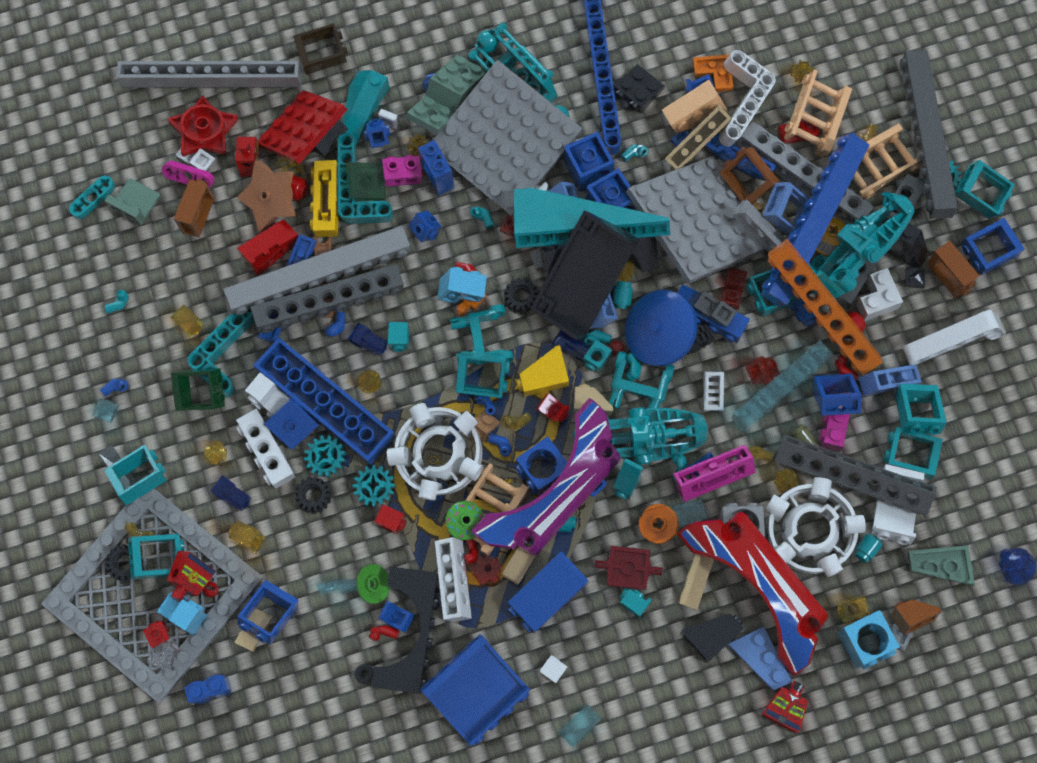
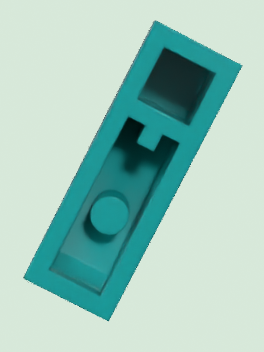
(627, 479)

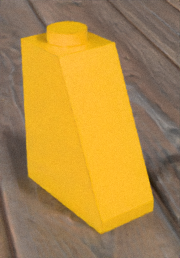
(545, 374)

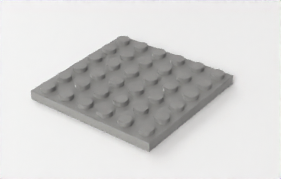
(505, 136)
(701, 218)

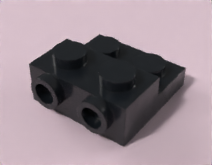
(638, 88)

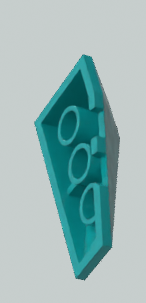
(363, 100)

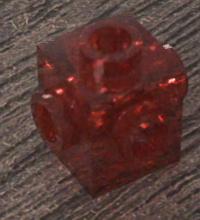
(762, 370)
(486, 577)

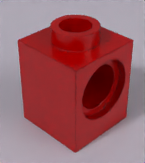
(390, 519)

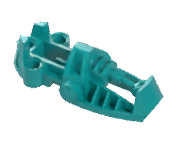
(861, 244)
(649, 434)

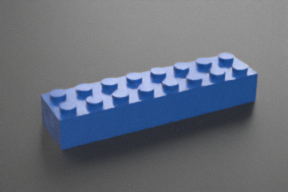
(325, 401)

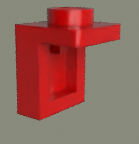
(553, 409)
(157, 633)

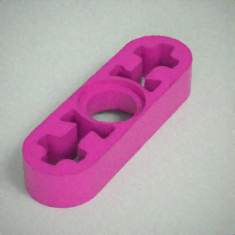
(179, 176)

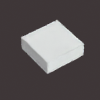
(389, 118)
(553, 669)

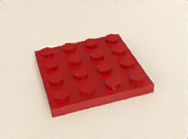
(301, 126)

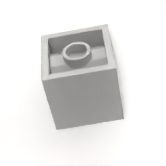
(752, 510)

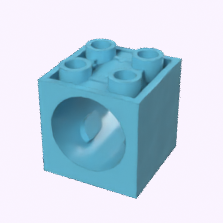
(877, 624)

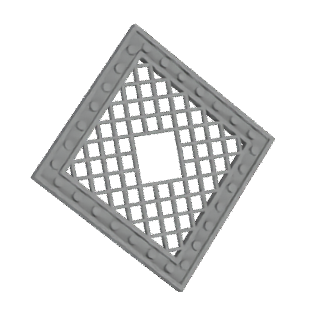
(223, 609)

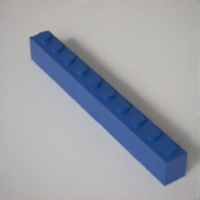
(818, 211)

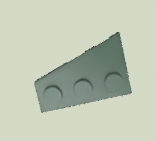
(943, 563)

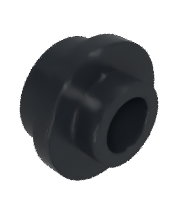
(358, 673)

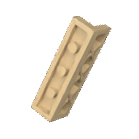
(695, 581)

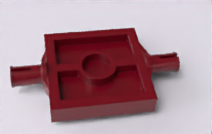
(628, 567)

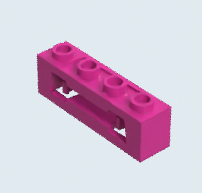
(714, 473)

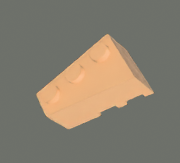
(693, 107)

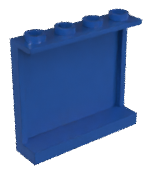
(475, 690)

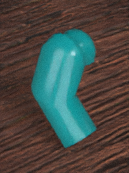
(482, 214)
(119, 304)
(598, 335)
(635, 367)

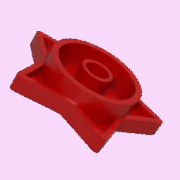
(203, 128)

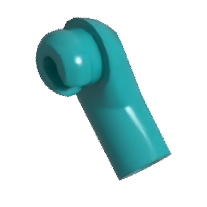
(634, 151)
(680, 461)

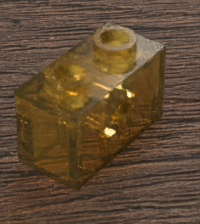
(246, 536)

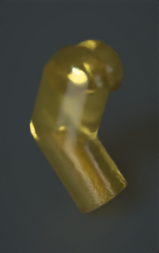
(516, 423)
(758, 452)

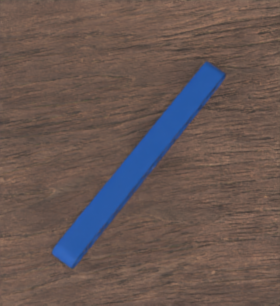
(599, 69)

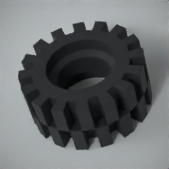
(513, 288)
(703, 337)
(307, 485)
(111, 563)

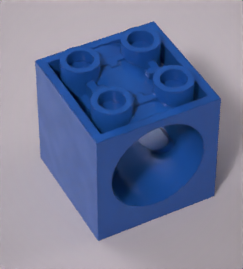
(588, 160)
(611, 190)
(546, 450)

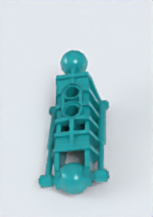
(488, 42)

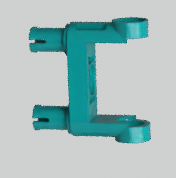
(473, 321)
(621, 386)

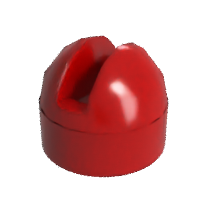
(209, 593)

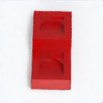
(804, 125)

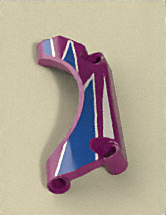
(550, 511)

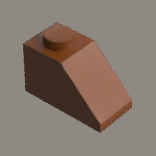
(913, 615)

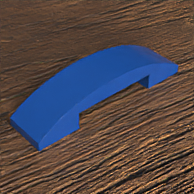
(727, 153)

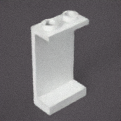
(892, 521)

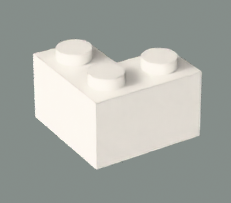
(883, 296)
(265, 395)

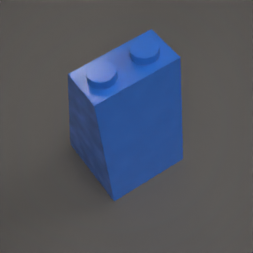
(547, 592)

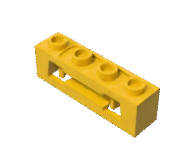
(323, 171)

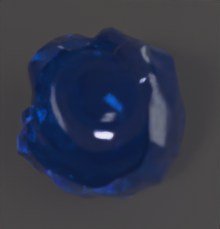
(1017, 565)

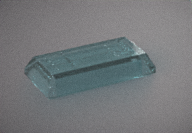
(580, 725)

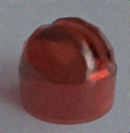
(616, 346)

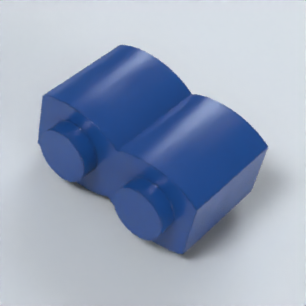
(214, 686)

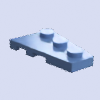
(762, 658)

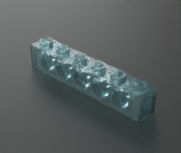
(782, 386)

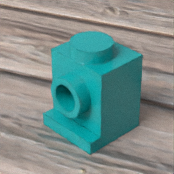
(634, 602)

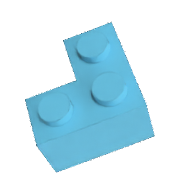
(461, 285)
(183, 614)

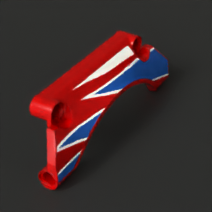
(751, 555)

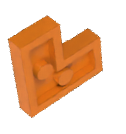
(714, 67)

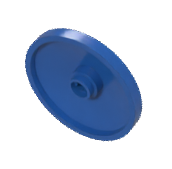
(661, 328)

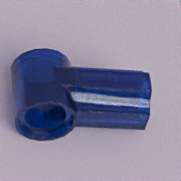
(363, 337)
(568, 344)
(227, 491)

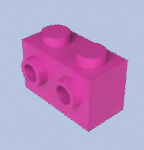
(402, 171)
(834, 431)

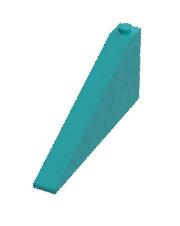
(550, 218)

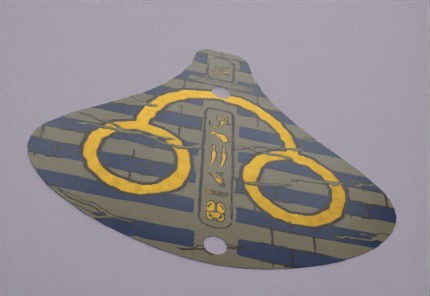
(427, 517)

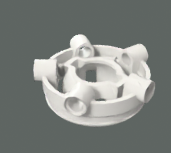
(457, 464)
(818, 491)

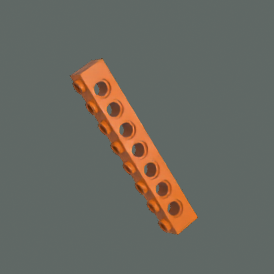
(787, 251)

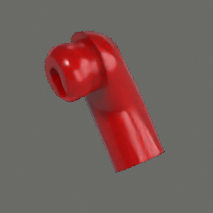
(842, 368)

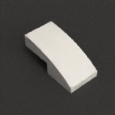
(199, 160)

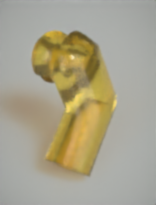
(870, 133)
(133, 531)

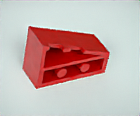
(268, 246)

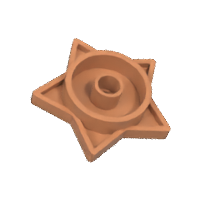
(268, 195)

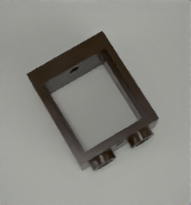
(317, 35)

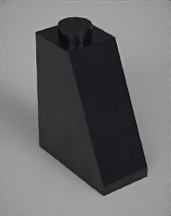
(910, 247)
(712, 635)

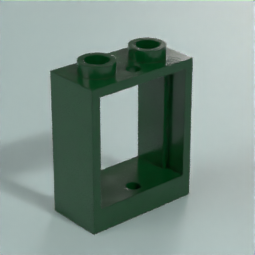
(182, 389)

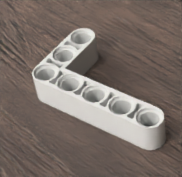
(760, 84)
(956, 335)

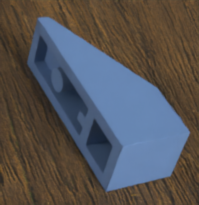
(889, 379)

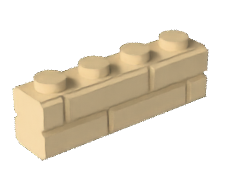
(698, 138)

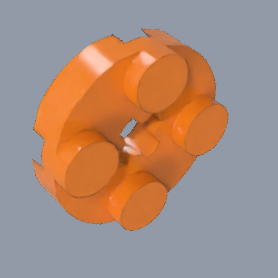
(649, 518)

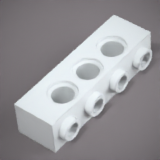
(283, 472)
(453, 580)

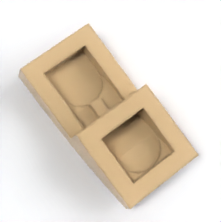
(518, 565)
(248, 639)

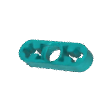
(92, 204)

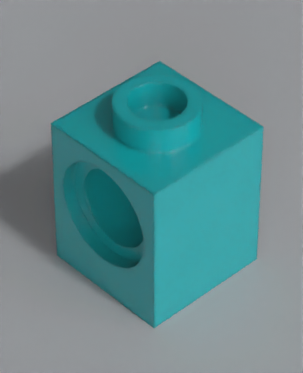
(398, 336)
(597, 349)

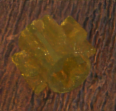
(801, 66)
(416, 141)
(627, 271)
(369, 381)
(215, 452)
(786, 480)

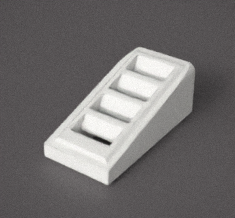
(720, 375)

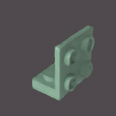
(134, 201)

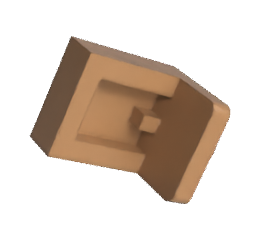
(485, 425)

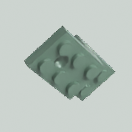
(445, 94)

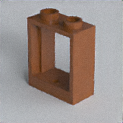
(736, 185)
(194, 208)
(953, 270)

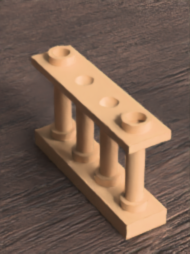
(834, 112)
(877, 144)
(518, 495)

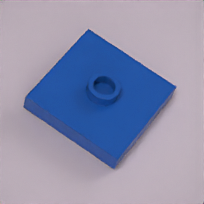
(291, 423)

